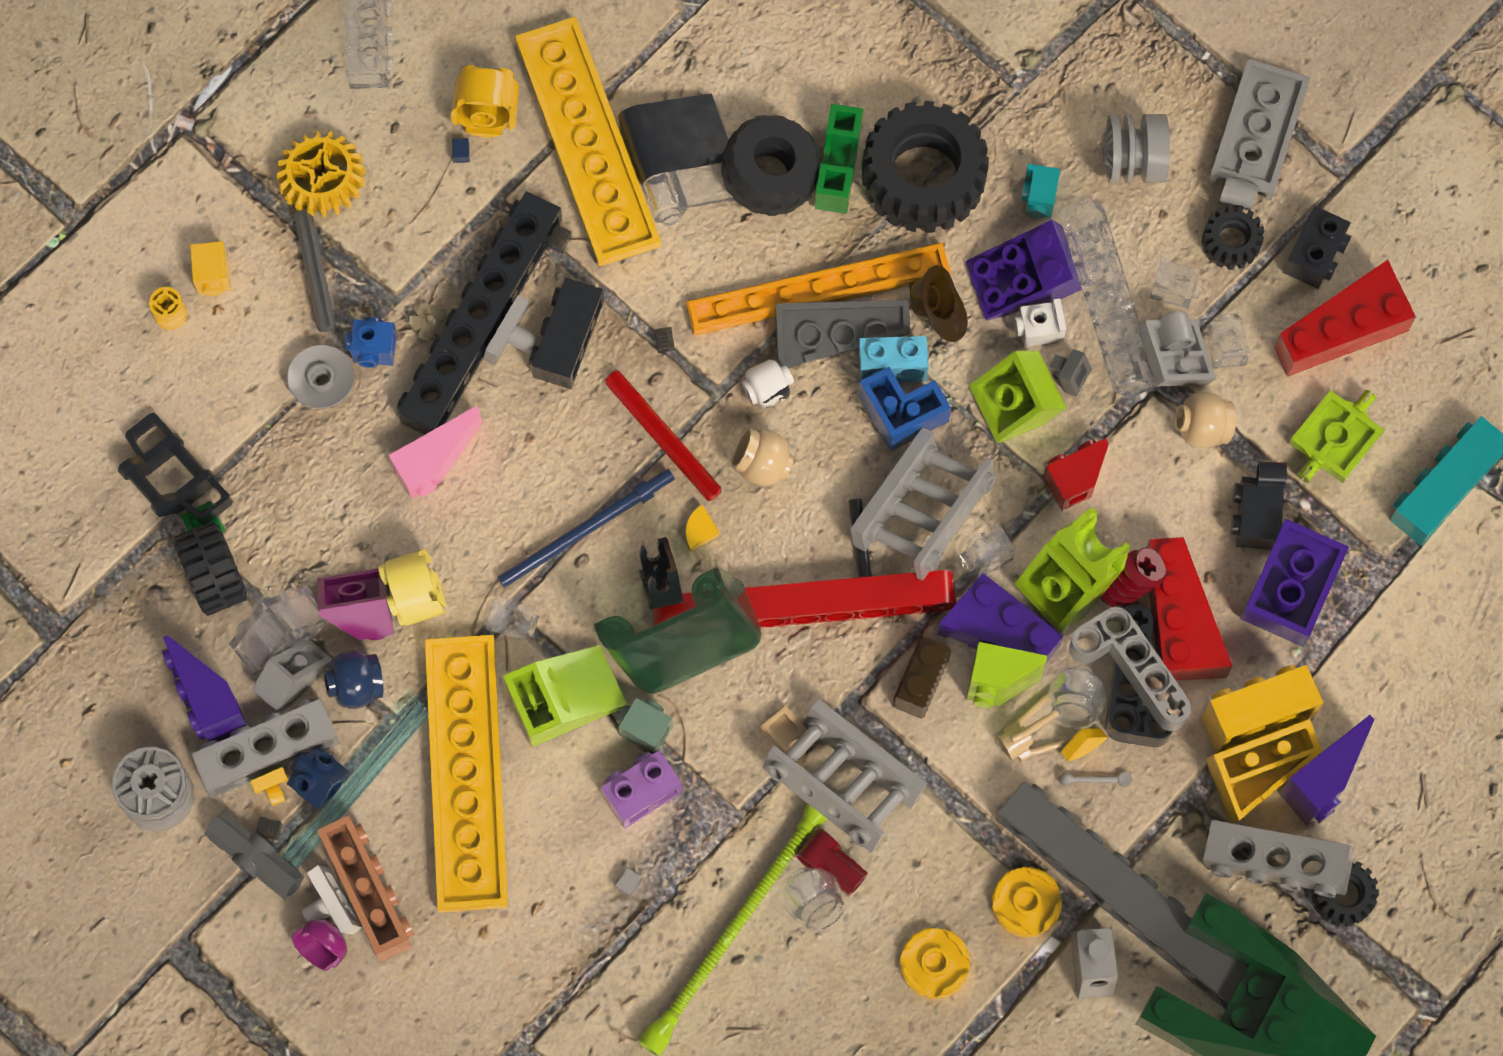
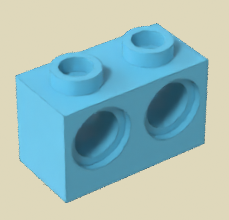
(903, 355)

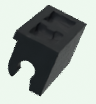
(660, 576)

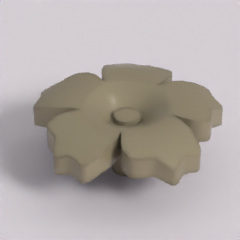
(427, 322)

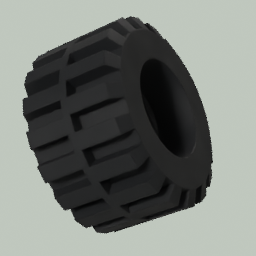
(210, 568)

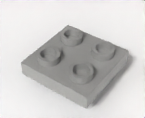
(1176, 351)

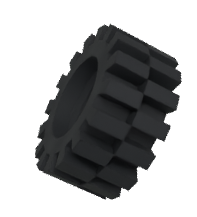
(1238, 220)
(1353, 913)

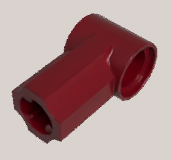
(825, 852)

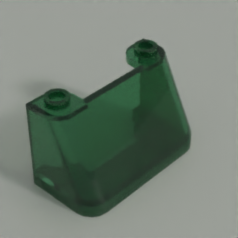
(688, 643)

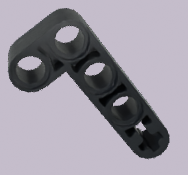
(1131, 706)

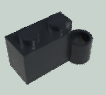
(1259, 506)

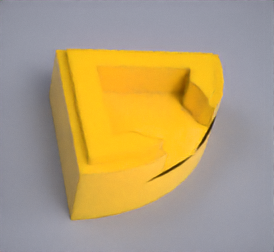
(700, 529)
(1083, 743)

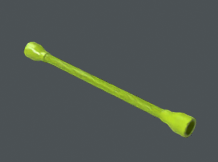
(658, 1034)

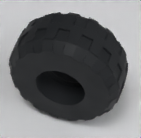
(775, 138)

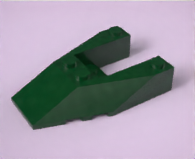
(1275, 1008)

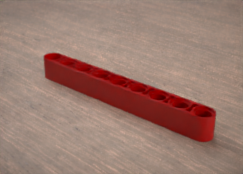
(840, 599)

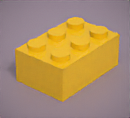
(1261, 707)

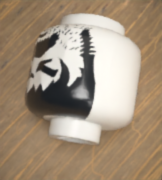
(767, 384)

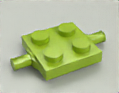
(1336, 436)

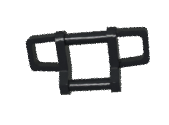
(144, 464)

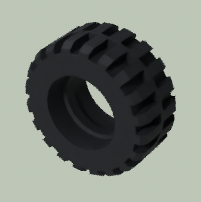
(934, 129)

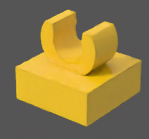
(271, 784)

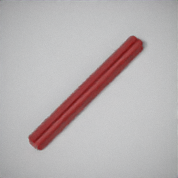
(663, 435)

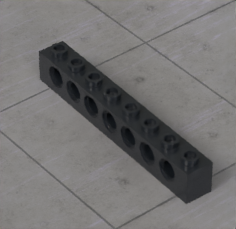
(525, 213)

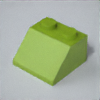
(1017, 395)
(1002, 674)

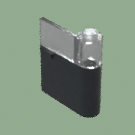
(677, 154)

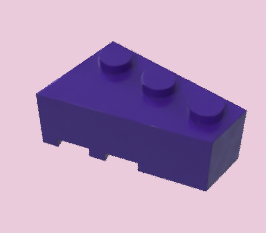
(999, 619)

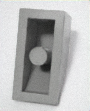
(291, 674)

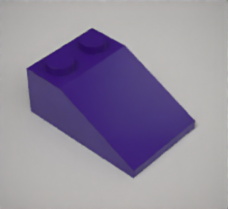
(1294, 583)
(1317, 786)

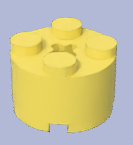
(414, 588)

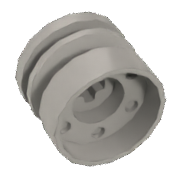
(1137, 148)
(156, 808)

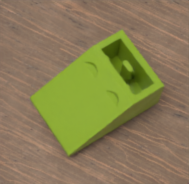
(563, 693)

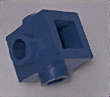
(317, 777)

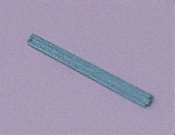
(357, 783)

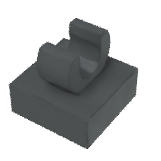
(1071, 371)

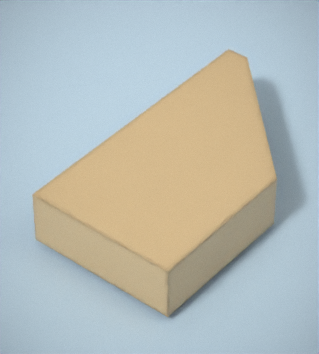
(784, 730)

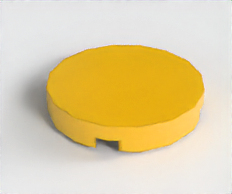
(1026, 902)
(935, 963)

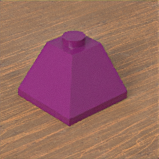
(356, 604)

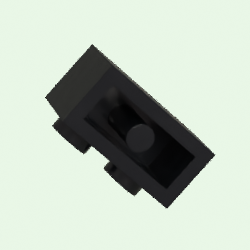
(1316, 248)

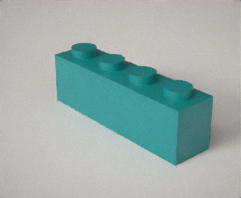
(1449, 481)

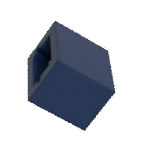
(461, 150)

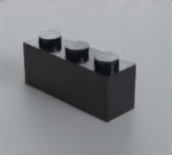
(566, 333)

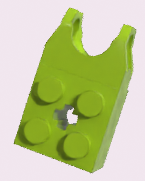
(1072, 572)

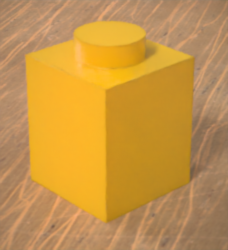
(210, 268)

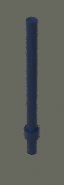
(641, 493)

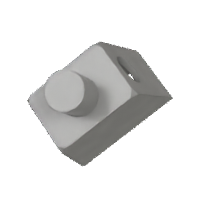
(1093, 962)

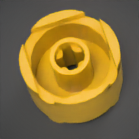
(485, 101)

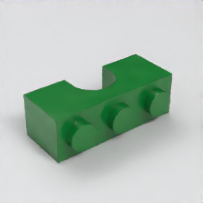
(839, 158)

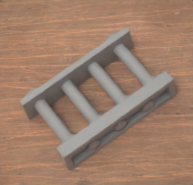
(905, 478)
(863, 753)

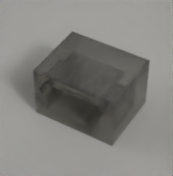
(559, 239)
(664, 339)
(269, 828)

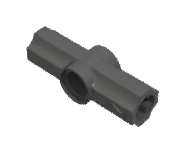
(254, 855)

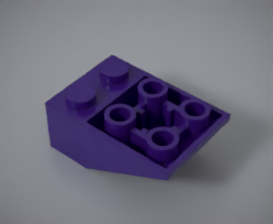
(1024, 271)
(213, 704)

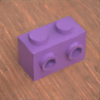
(641, 788)

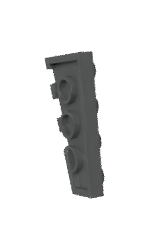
(831, 328)

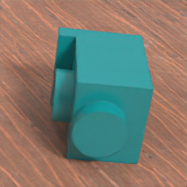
(1040, 190)

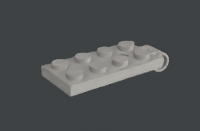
(1260, 124)

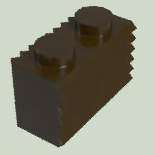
(921, 677)

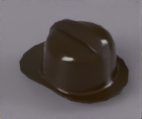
(938, 301)

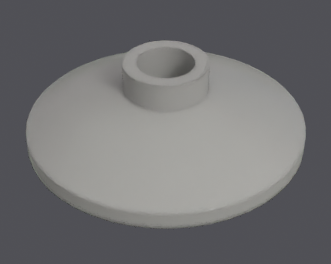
(316, 363)

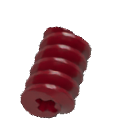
(1141, 574)

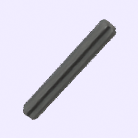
(315, 271)

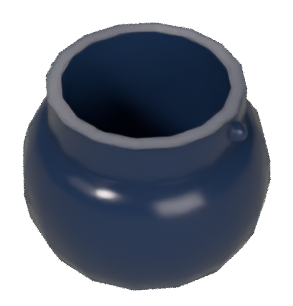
(354, 679)

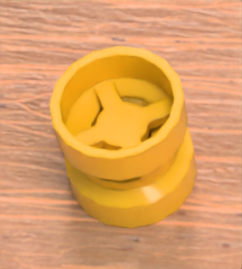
(173, 313)

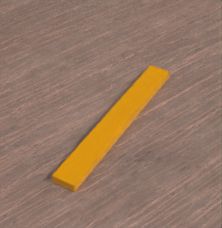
(826, 285)

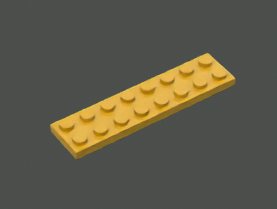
(588, 141)
(466, 774)

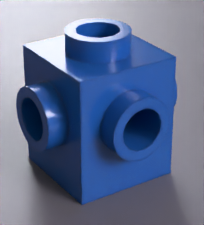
(372, 342)

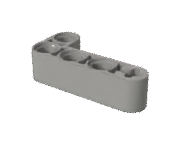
(1135, 671)

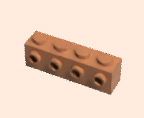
(363, 886)

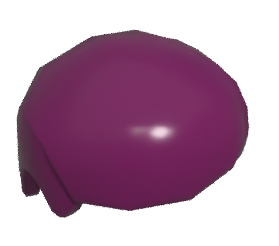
(320, 943)

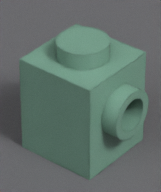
(645, 724)

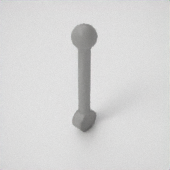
(1123, 779)

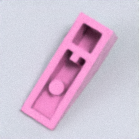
(430, 457)

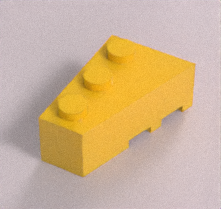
(1259, 767)

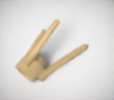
(1017, 740)

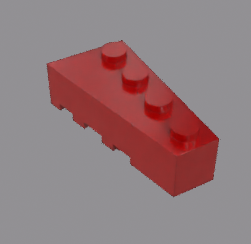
(1351, 320)
(1183, 620)

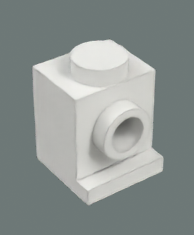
(1035, 333)

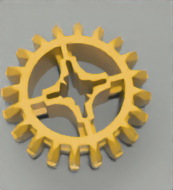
(298, 165)

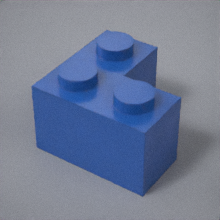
(901, 415)

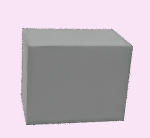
(628, 882)

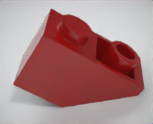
(1075, 476)

